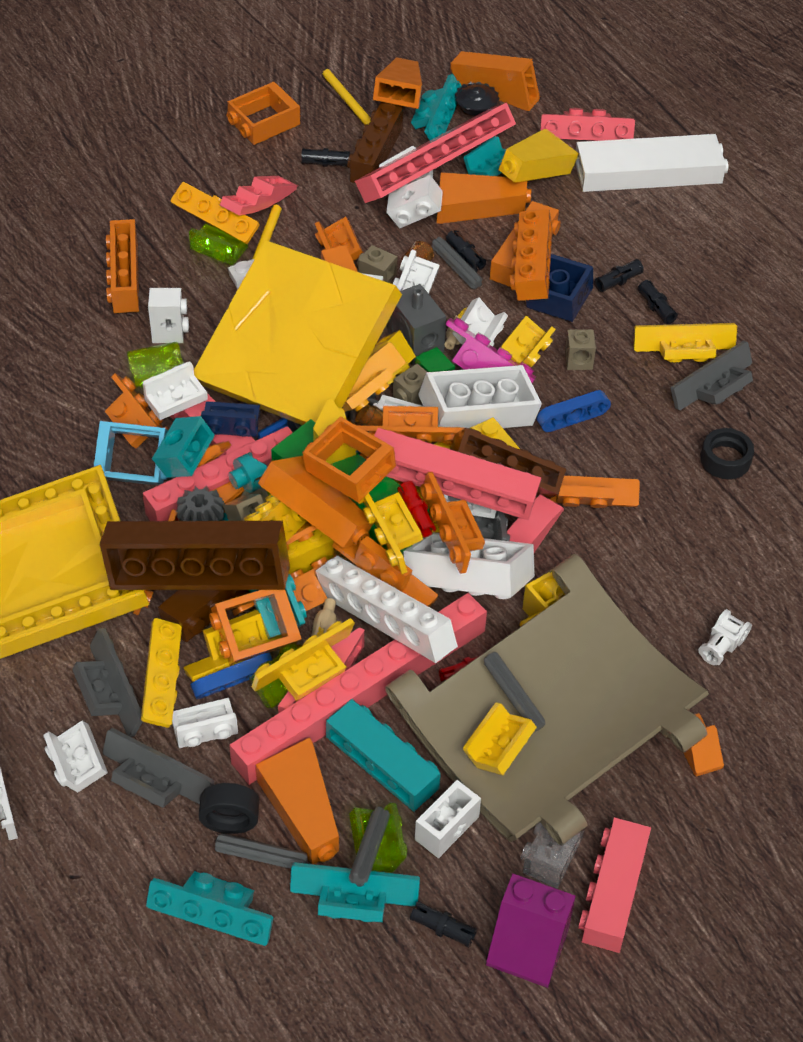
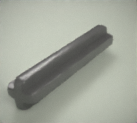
(457, 263)
(513, 690)
(369, 846)
(259, 851)

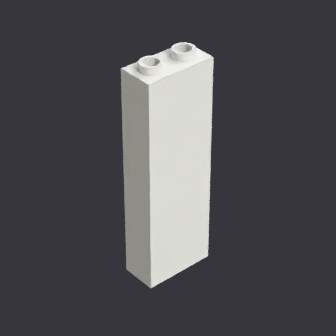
(650, 162)

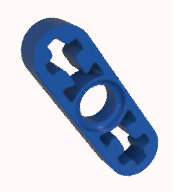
(560, 415)
(228, 677)

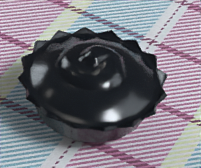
(476, 98)

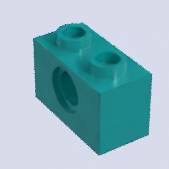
(183, 447)

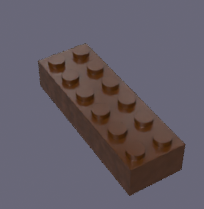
(195, 555)

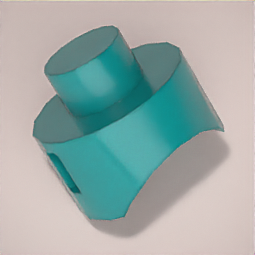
(245, 472)

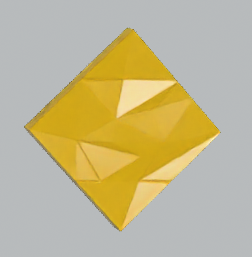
(296, 334)
(54, 563)

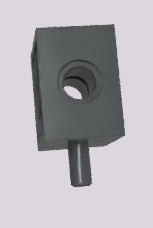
(419, 320)

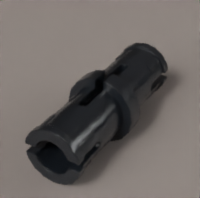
(325, 157)
(466, 250)
(630, 269)
(657, 302)
(443, 924)

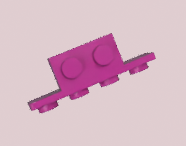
(478, 353)

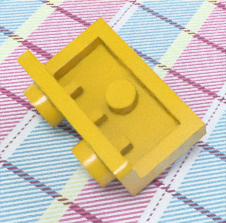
(527, 341)
(498, 739)

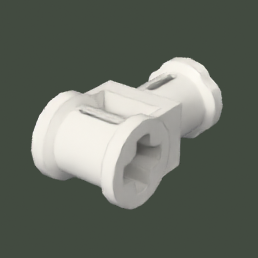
(725, 637)

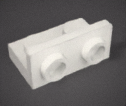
(482, 320)

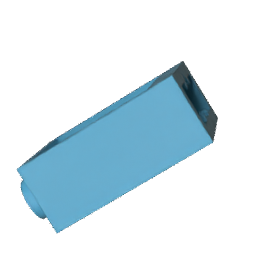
(105, 446)

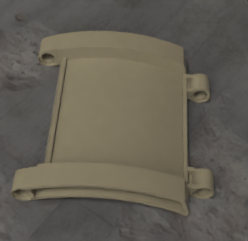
(593, 685)

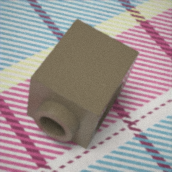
(580, 349)

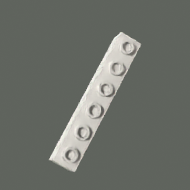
(387, 609)

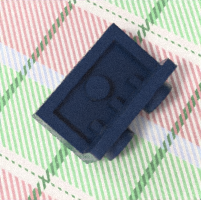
(232, 418)

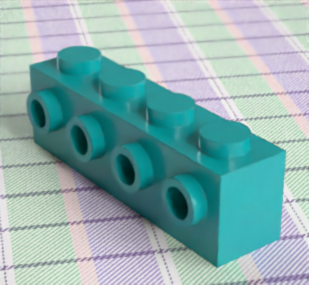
(383, 754)

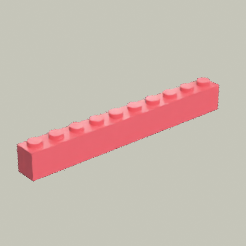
(362, 683)

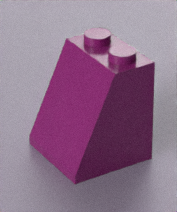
(530, 930)

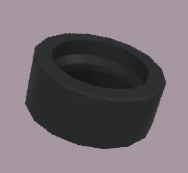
(728, 438)
(229, 808)

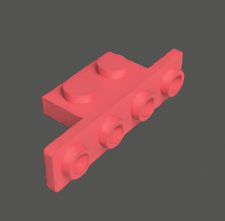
(588, 126)

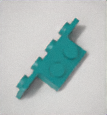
(437, 108)
(345, 899)
(213, 905)

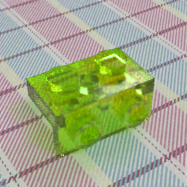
(216, 244)
(153, 361)
(392, 847)

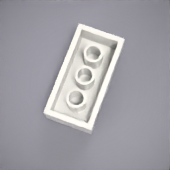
(480, 394)
(494, 570)

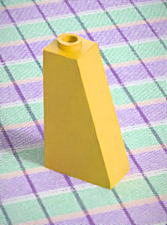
(538, 158)

